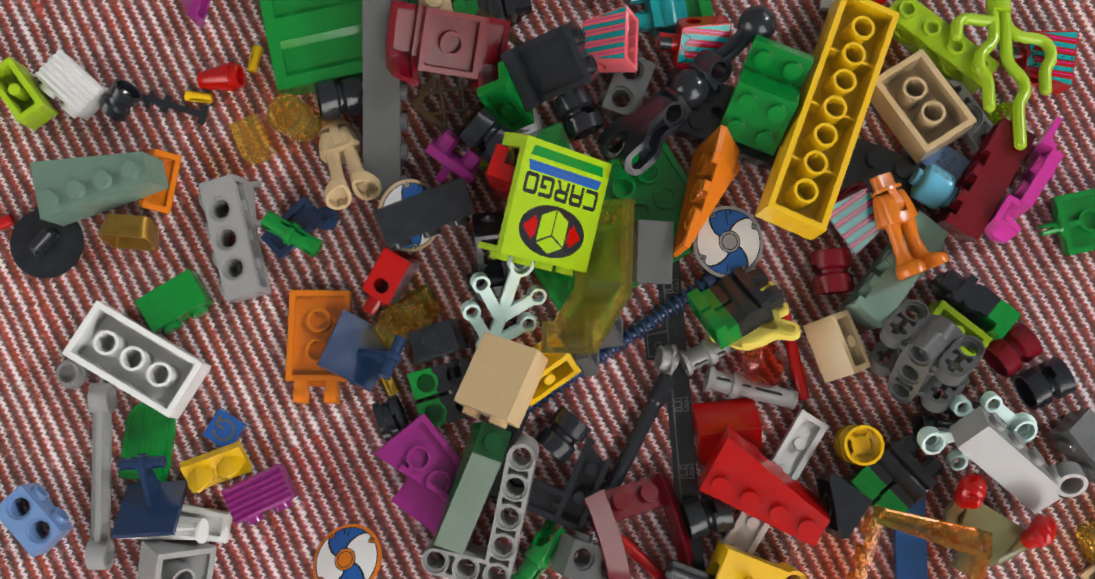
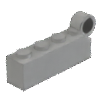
(1013, 464)

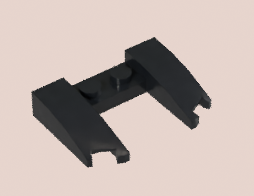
(552, 502)

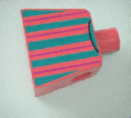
(613, 40)

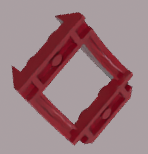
(630, 501)

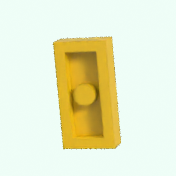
(215, 467)

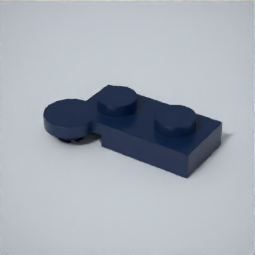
(308, 217)

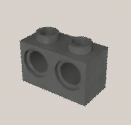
(631, 90)
(586, 565)

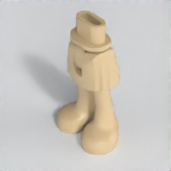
(338, 146)

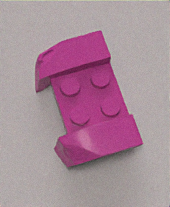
(1039, 170)

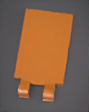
(309, 326)

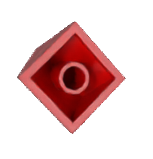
(713, 417)

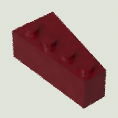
(984, 183)

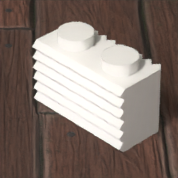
(72, 84)

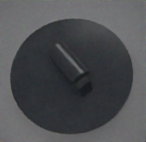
(45, 247)

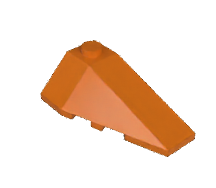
(710, 173)

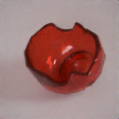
(763, 366)

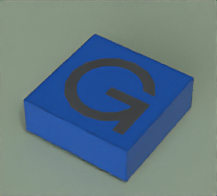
(224, 428)

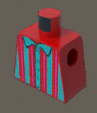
(693, 36)
(1031, 56)
(398, 270)

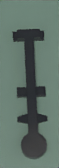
(167, 104)

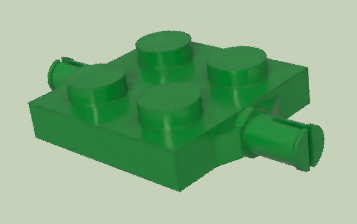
(1072, 222)

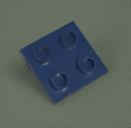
(358, 354)
(149, 506)

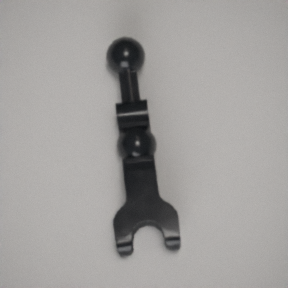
(666, 110)

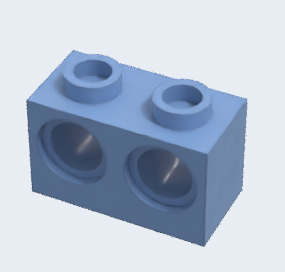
(28, 526)

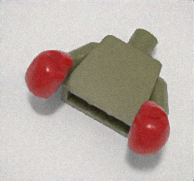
(1007, 537)

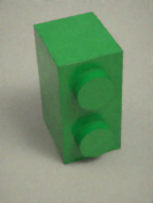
(175, 302)

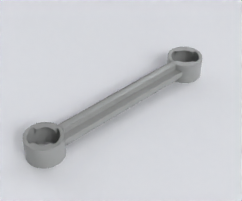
(101, 548)

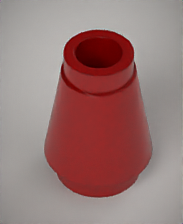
(222, 78)

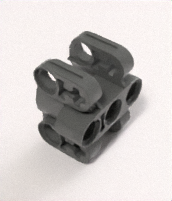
(924, 357)

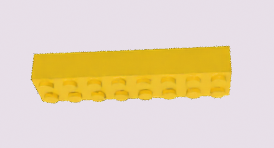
(828, 117)

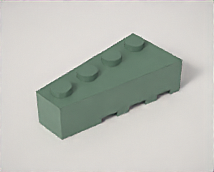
(94, 184)
(879, 290)

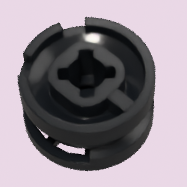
(390, 416)

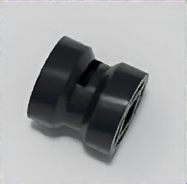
(120, 99)

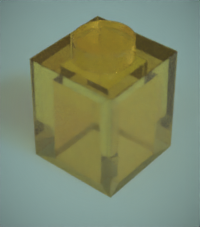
(253, 139)

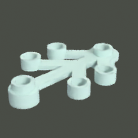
(504, 309)
(1021, 422)

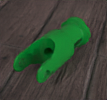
(539, 553)

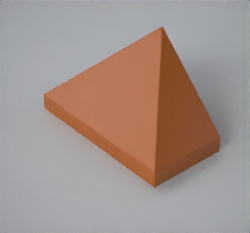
(163, 200)

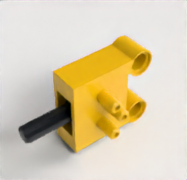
(733, 563)

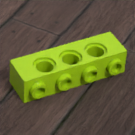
(922, 29)

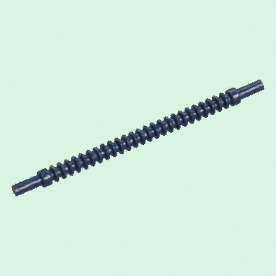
(643, 326)

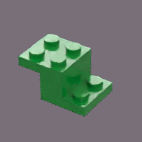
(766, 94)

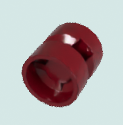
(832, 271)
(1017, 346)

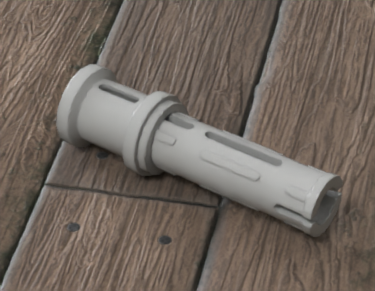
(701, 355)
(735, 385)

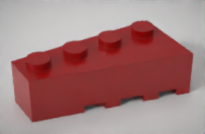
(762, 489)

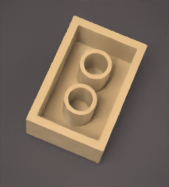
(921, 106)

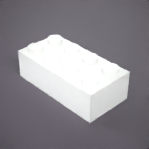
(136, 360)

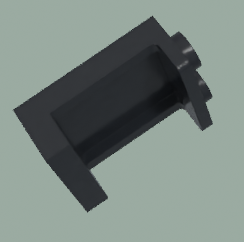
(550, 65)

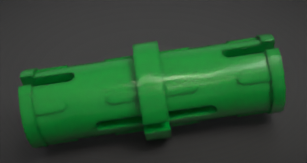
(291, 234)

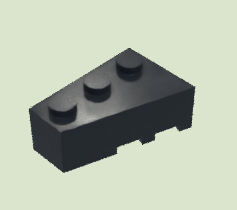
(424, 213)

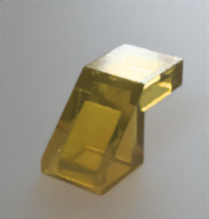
(411, 312)

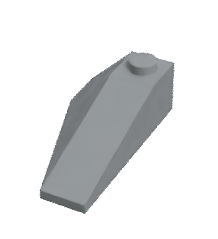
(176, 559)

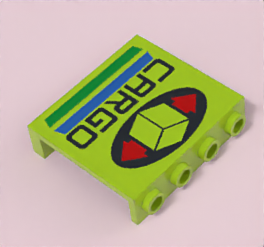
(551, 206)

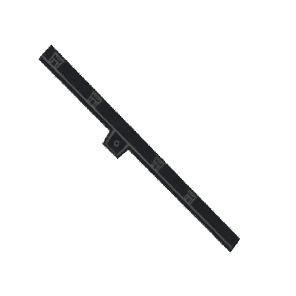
(678, 404)

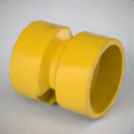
(859, 444)

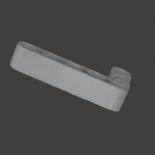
(503, 525)

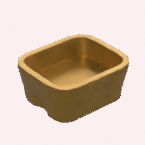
(130, 232)

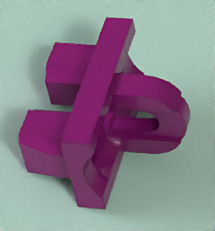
(464, 166)

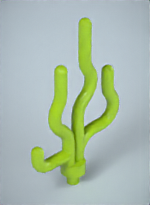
(1002, 31)

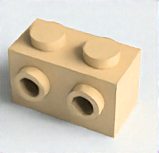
(836, 346)

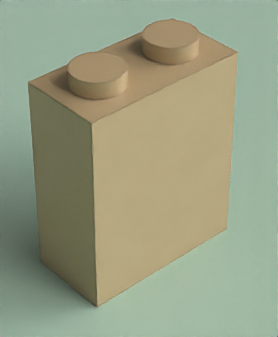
(501, 381)

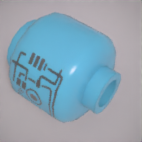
(933, 186)

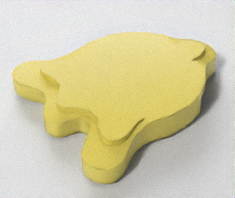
(775, 330)

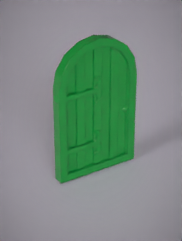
(151, 434)

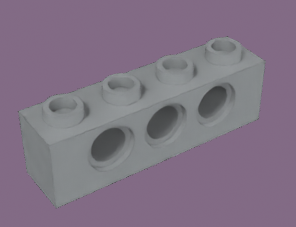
(240, 220)

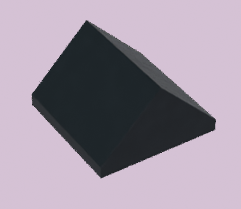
(844, 503)

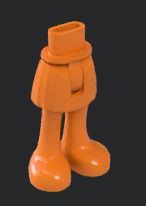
(897, 215)

